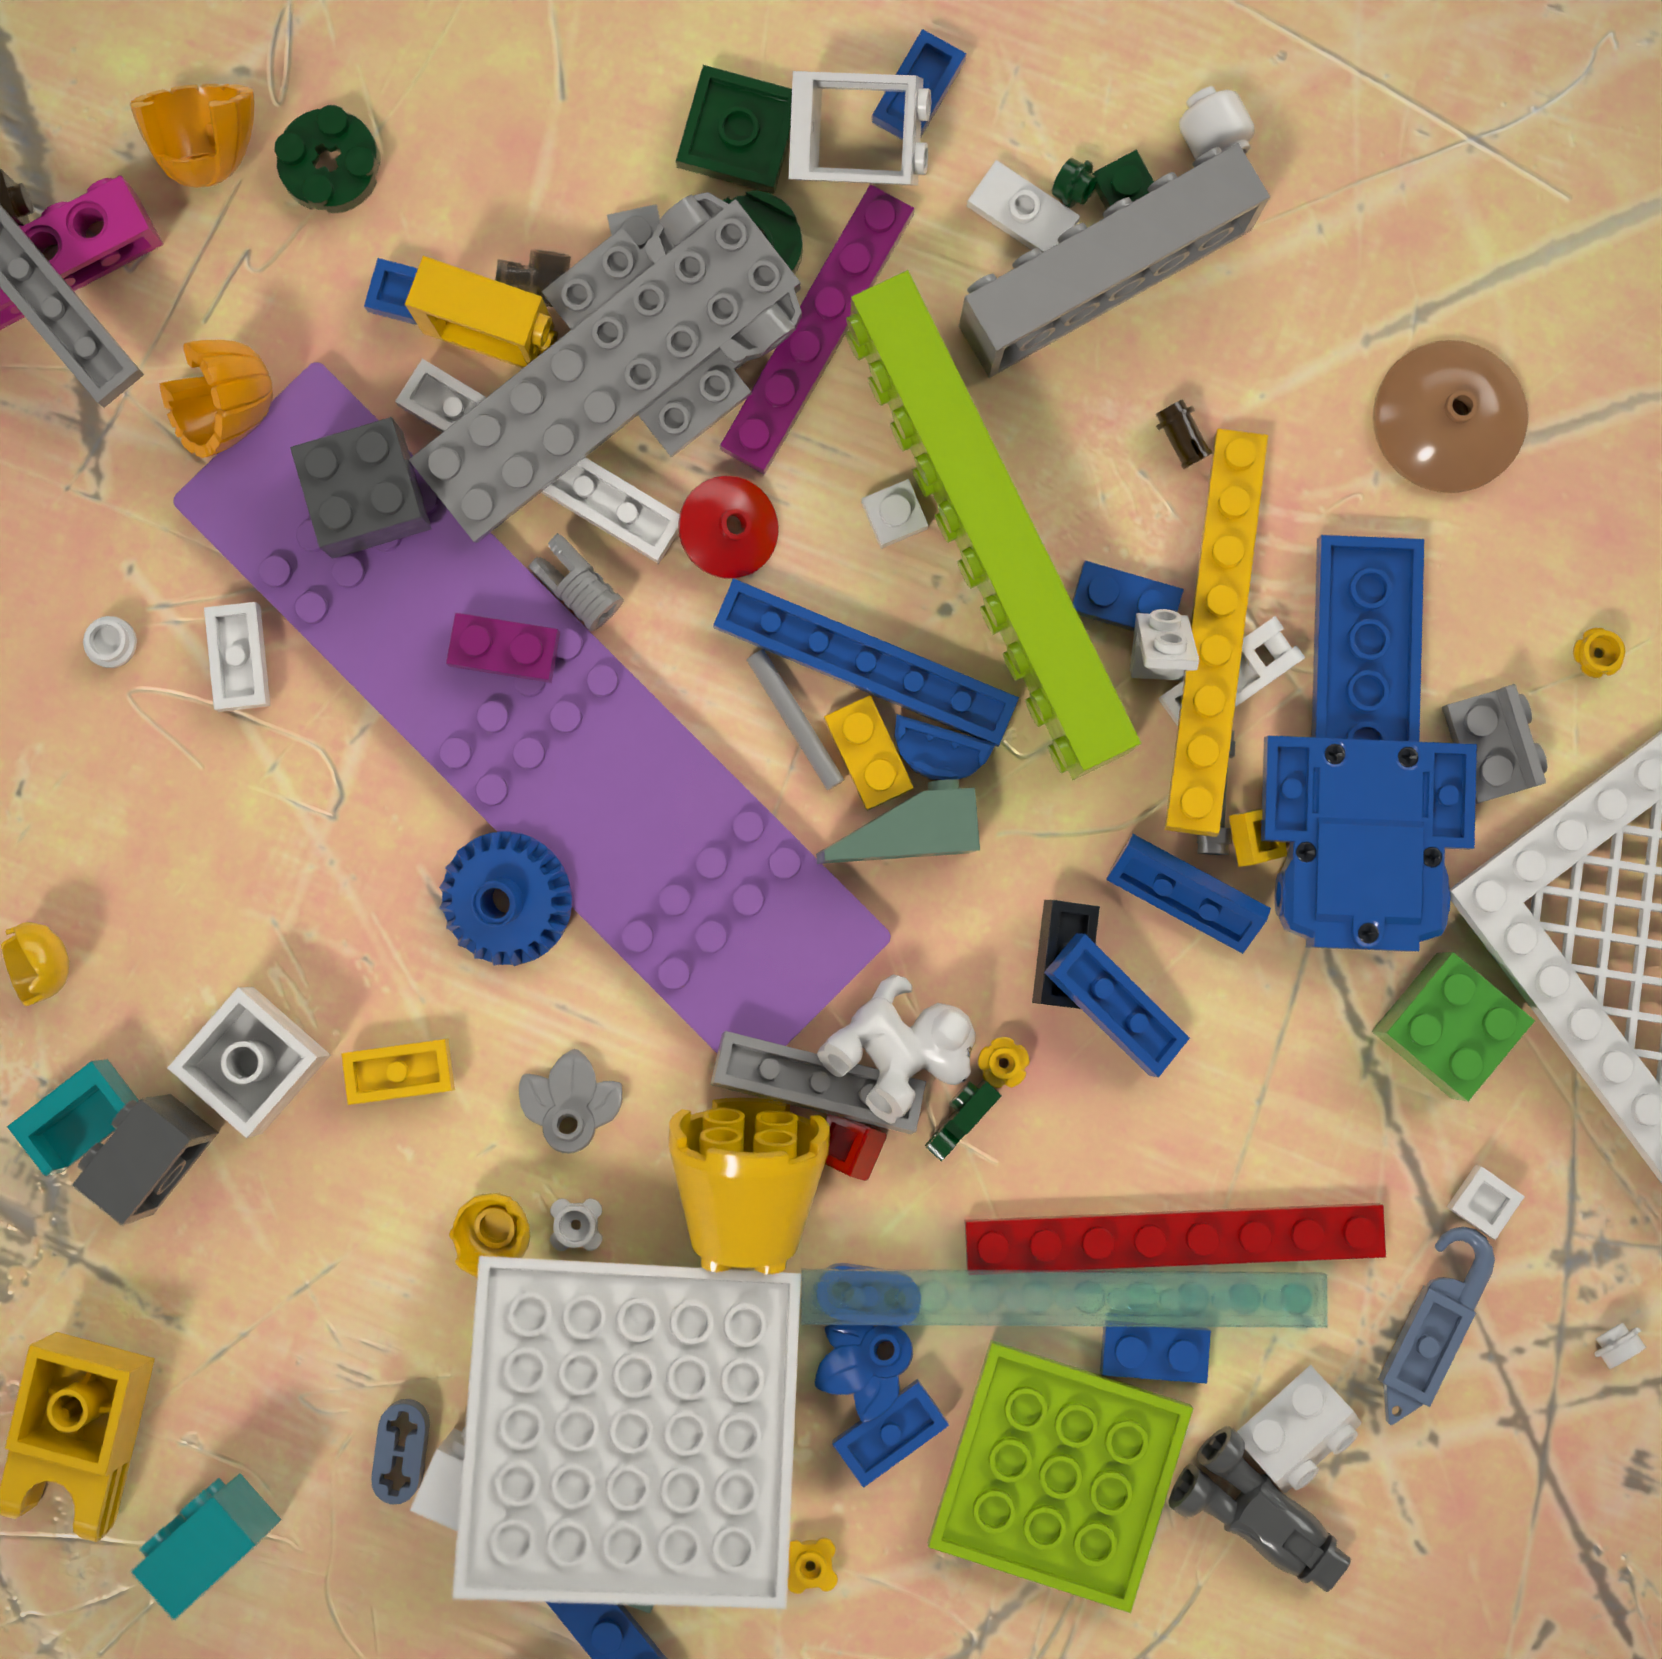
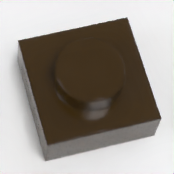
(15, 199)

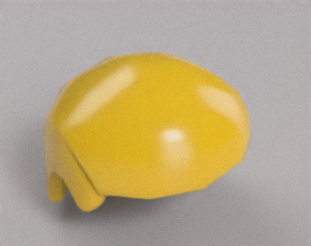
(35, 962)
(491, 1228)

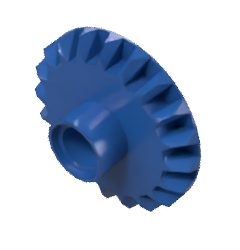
(536, 892)

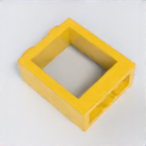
(479, 313)

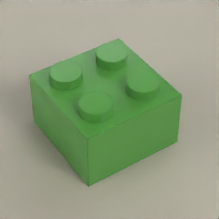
(1453, 1026)

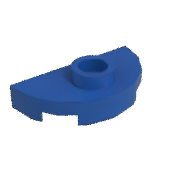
(939, 751)

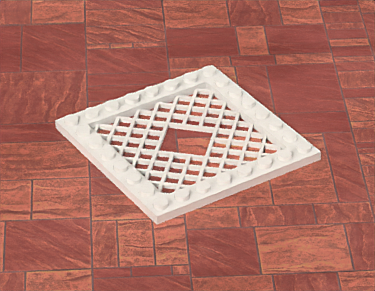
(1495, 909)

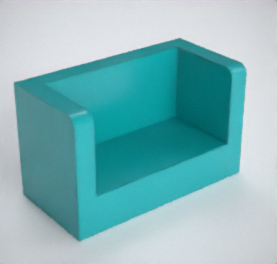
(72, 1117)

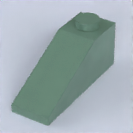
(922, 826)

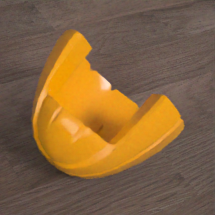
(196, 130)
(224, 403)

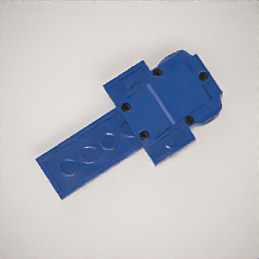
(1363, 794)

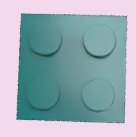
(198, 1551)

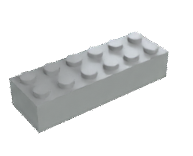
(1112, 259)

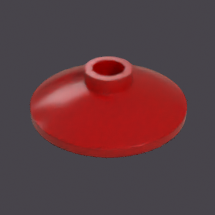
(705, 530)

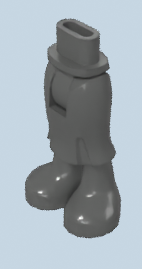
(1260, 1514)

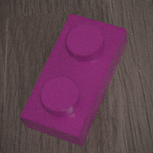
(503, 647)

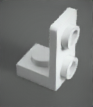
(1162, 646)

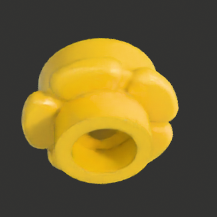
(1612, 649)
(989, 1061)

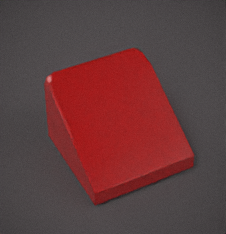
(853, 1146)

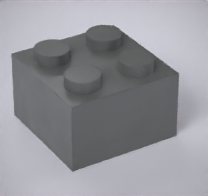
(360, 488)
(143, 1157)

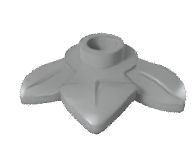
(569, 1094)

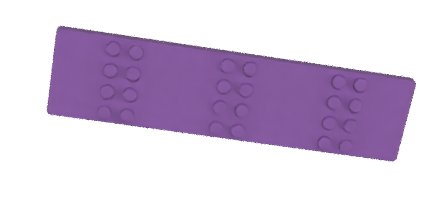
(642, 816)

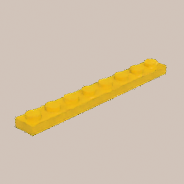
(1218, 633)

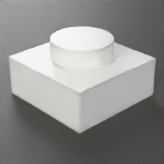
(894, 513)
(1485, 1201)

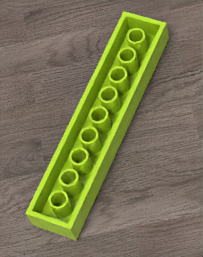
(989, 526)

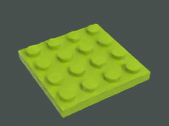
(1060, 1476)

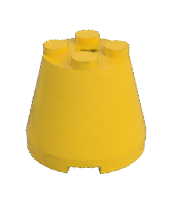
(747, 1180)

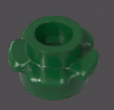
(1074, 182)

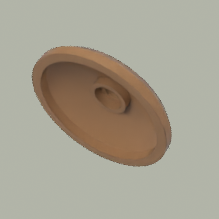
(1424, 433)

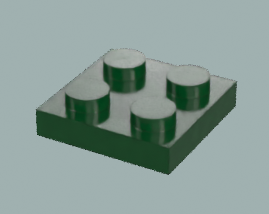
(737, 129)

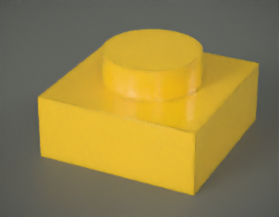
(1247, 840)

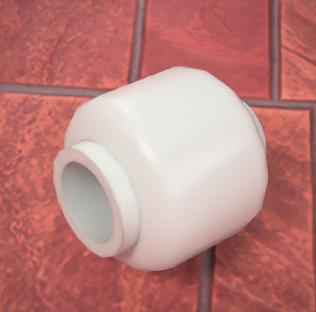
(1216, 121)

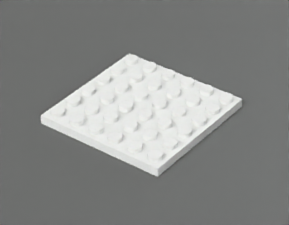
(628, 1435)

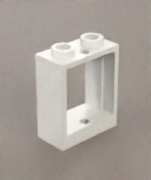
(807, 124)

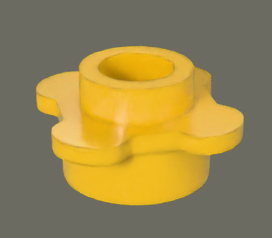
(821, 1554)

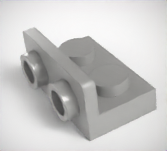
(1505, 747)

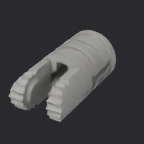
(582, 588)

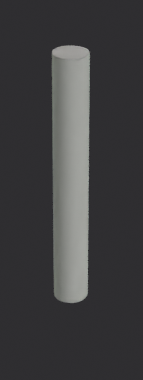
(795, 719)

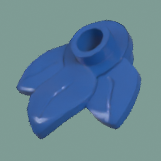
(858, 1370)

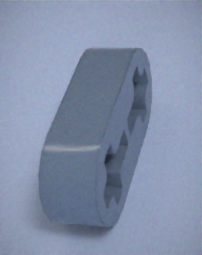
(388, 1450)

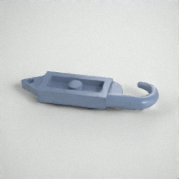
(1435, 1330)

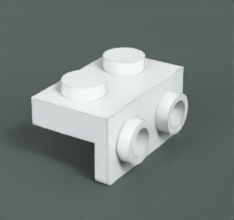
(1299, 1430)

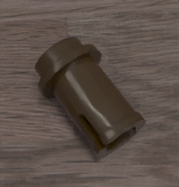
(1183, 433)

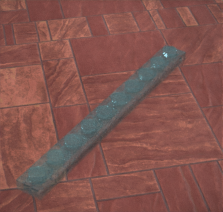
(1063, 1298)

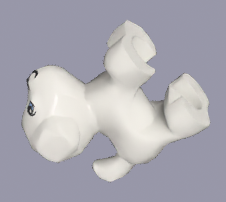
(936, 1042)

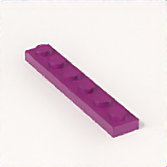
(805, 354)

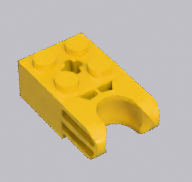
(75, 1428)

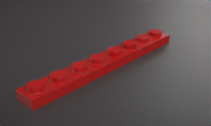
(1177, 1238)

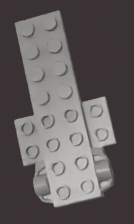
(646, 339)

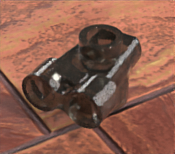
(541, 271)

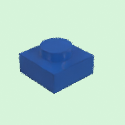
(390, 290)

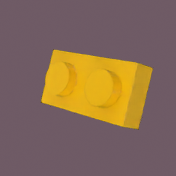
(868, 752)
(398, 1071)

